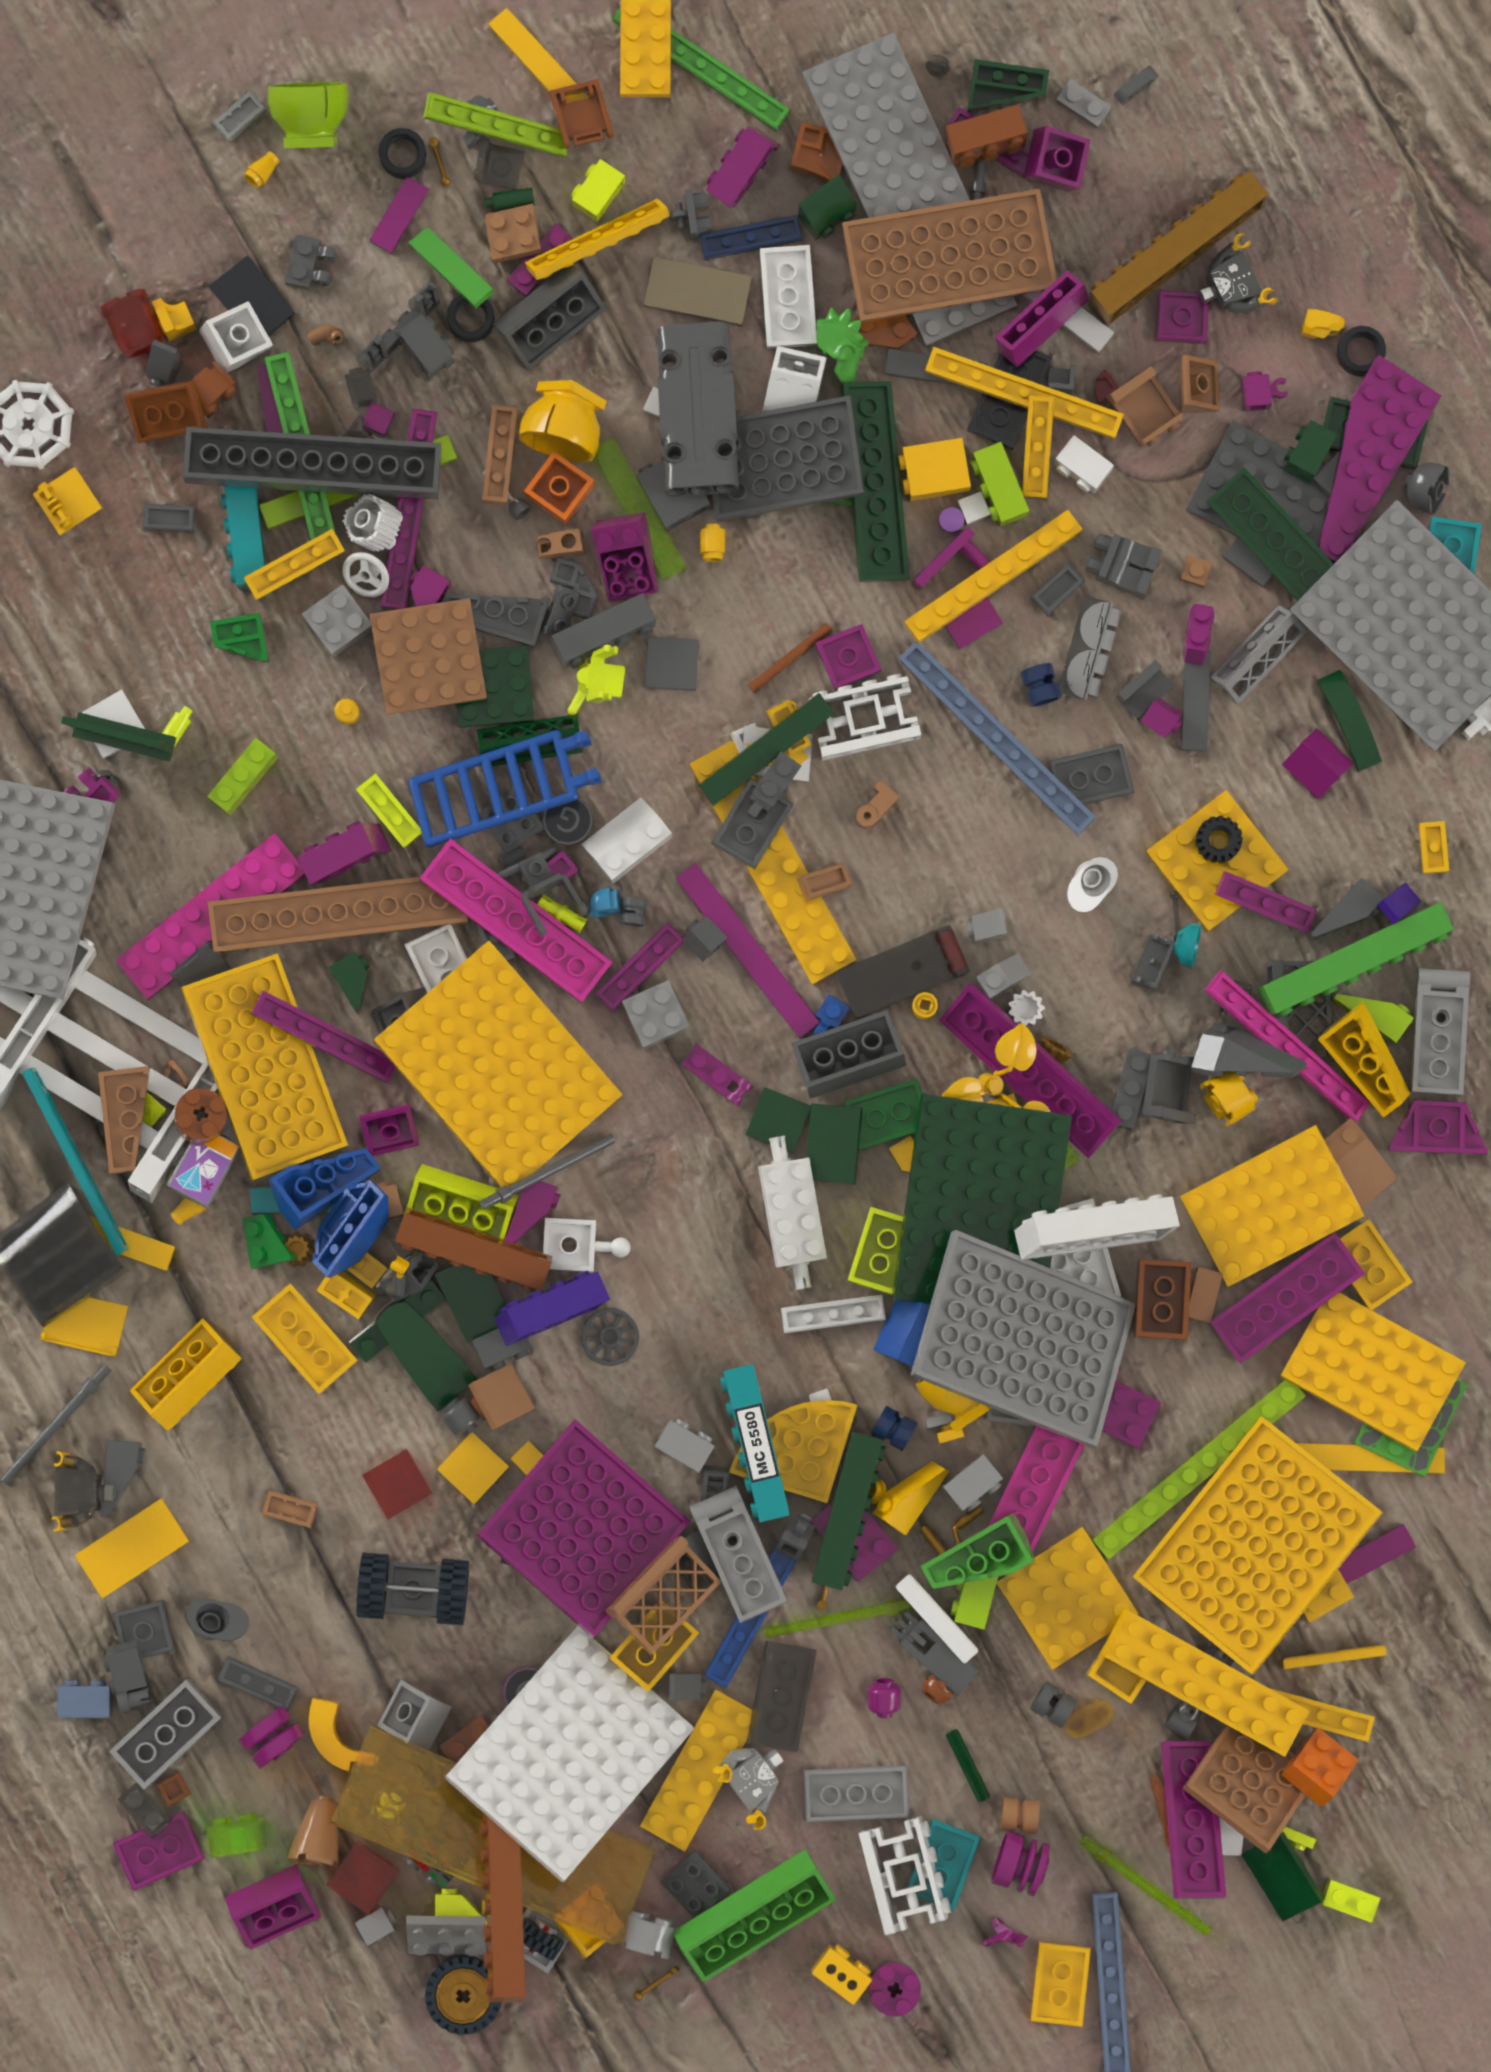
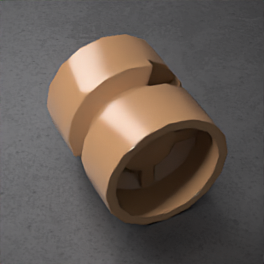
(1020, 1815)

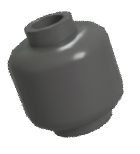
(460, 1416)

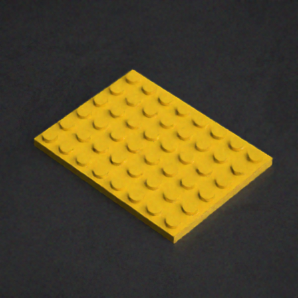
(497, 1067)
(1257, 1545)

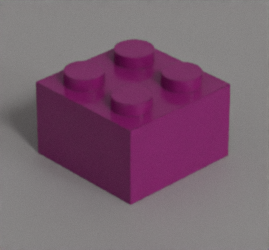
(1056, 158)

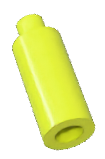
(178, 724)

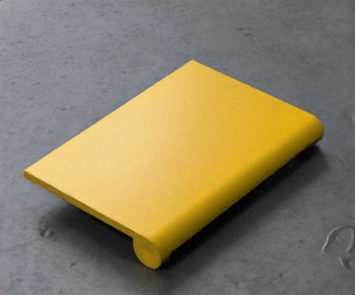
(89, 1327)

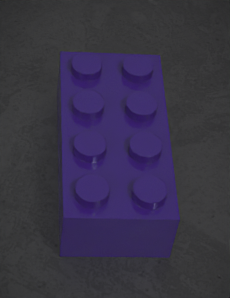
(548, 1309)

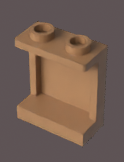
(1145, 407)

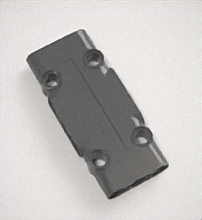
(697, 409)

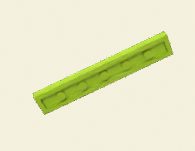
(494, 124)

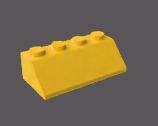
(185, 1374)

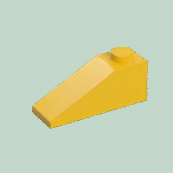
(908, 1499)

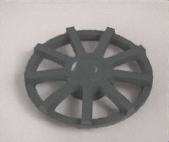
(610, 1337)

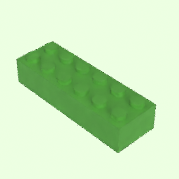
(754, 1916)

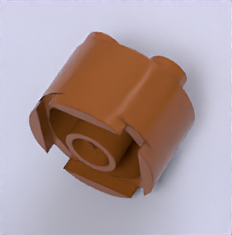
(214, 387)
(209, 1127)

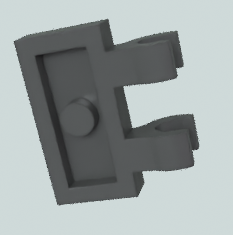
(303, 262)

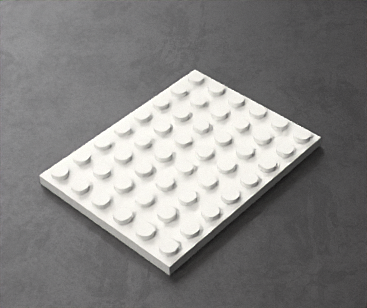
(569, 1754)

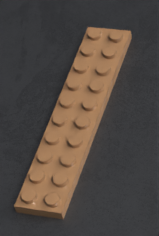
(328, 914)

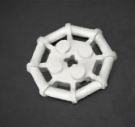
(43, 425)

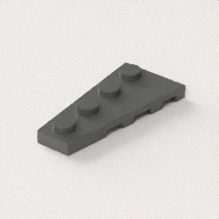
(507, 617)

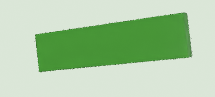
(451, 267)

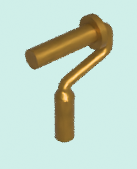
(959, 1524)

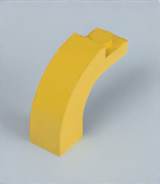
(324, 1735)

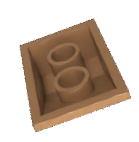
(1359, 1162)

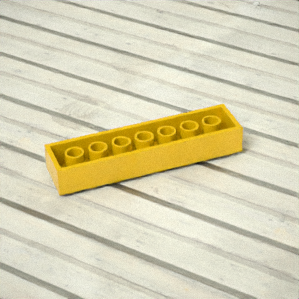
(1204, 1682)

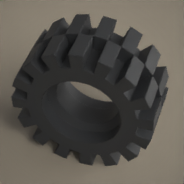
(1223, 824)

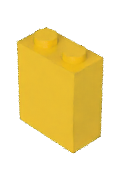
(935, 469)

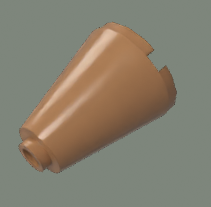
(316, 1837)

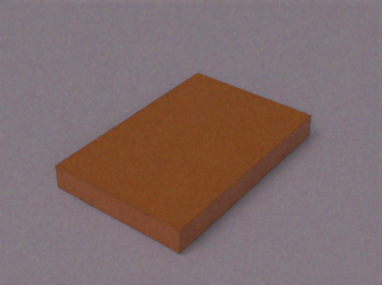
(165, 411)

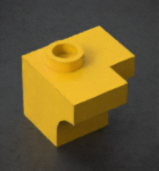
(174, 319)

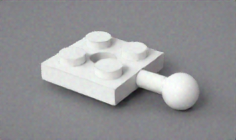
(584, 1233)

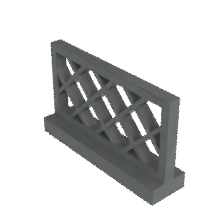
(1277, 969)

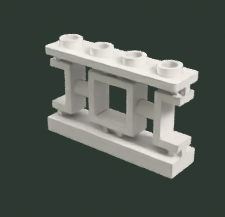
(869, 737)
(883, 1880)

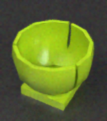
(309, 112)

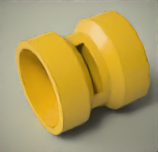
(922, 1009)

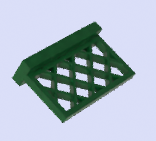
(121, 736)

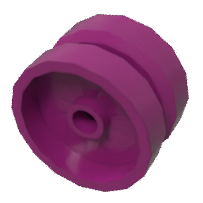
(272, 1738)

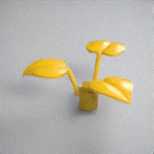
(1014, 1050)

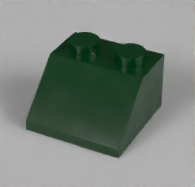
(827, 208)

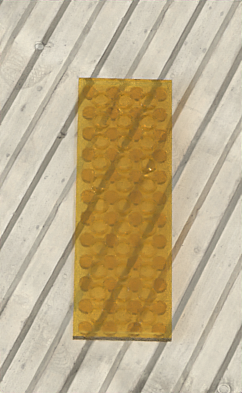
(406, 1804)

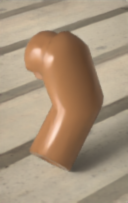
(327, 333)

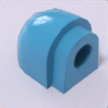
(605, 903)

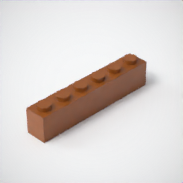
(473, 1249)

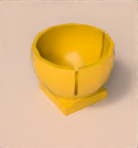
(563, 421)
(962, 1408)

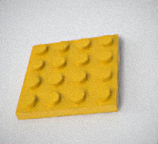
(1199, 878)
(1066, 1598)

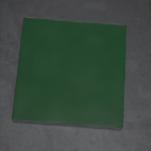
(778, 1116)

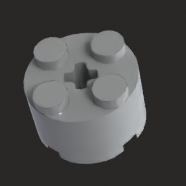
(649, 1935)

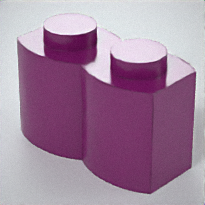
(1198, 634)

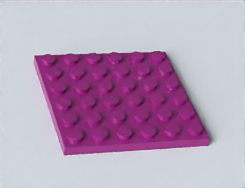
(582, 1527)

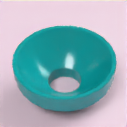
(1187, 944)

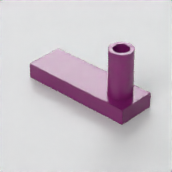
(960, 542)

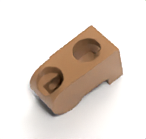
(561, 544)
(878, 807)

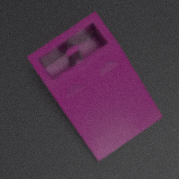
(625, 555)

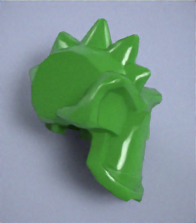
(842, 341)

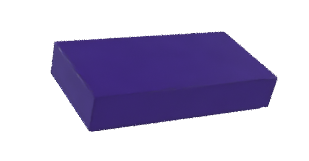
(1399, 903)

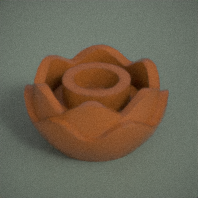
(936, 1690)

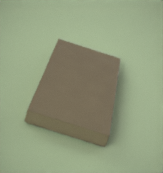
(697, 291)

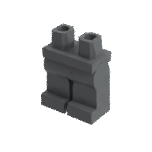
(1125, 564)

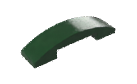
(1350, 719)

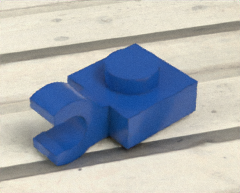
(831, 1014)

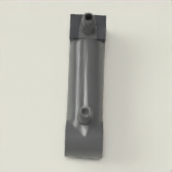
(1184, 1716)

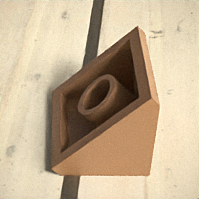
(1198, 385)

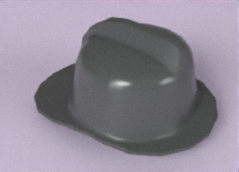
(217, 1620)

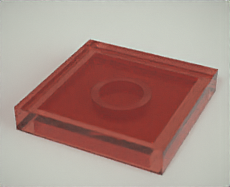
(397, 1484)

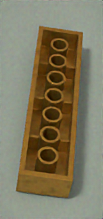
(1177, 249)

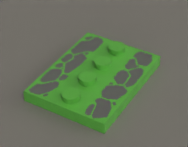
(1415, 1461)

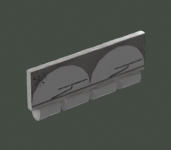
(1084, 652)

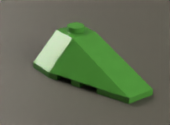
(988, 1554)

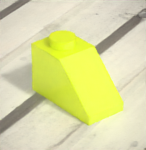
(454, 1904)

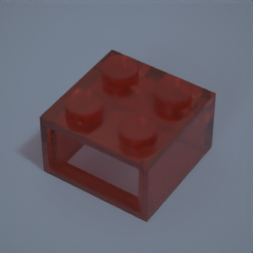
(363, 1877)

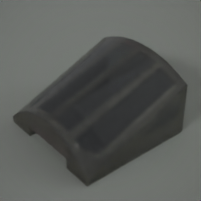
(57, 1256)

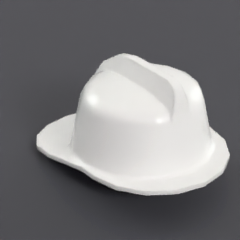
(1091, 883)

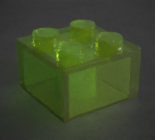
(236, 1836)

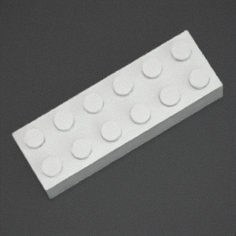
(1096, 1227)

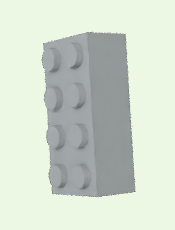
(166, 1734)

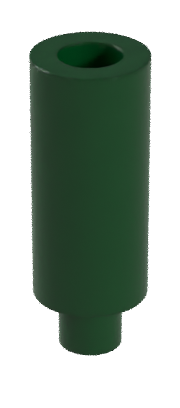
(510, 199)

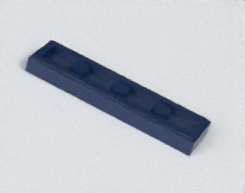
(750, 237)

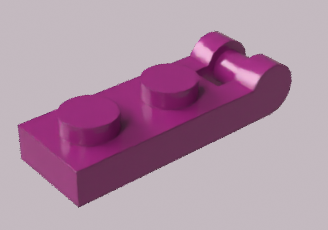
(716, 1074)

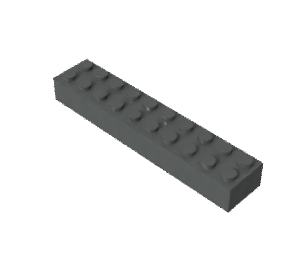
(312, 463)

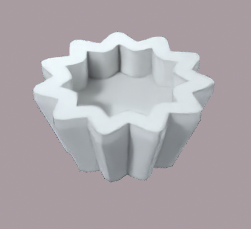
(1026, 1008)

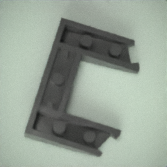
(382, 346)

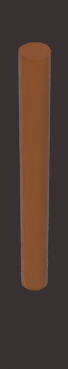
(790, 657)

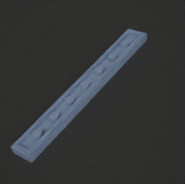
(1111, 1982)

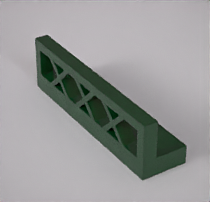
(528, 731)

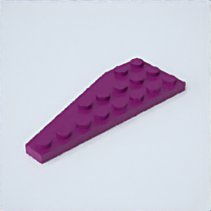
(1379, 432)

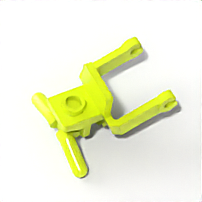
(598, 680)

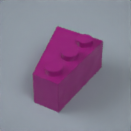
(741, 165)
(343, 851)

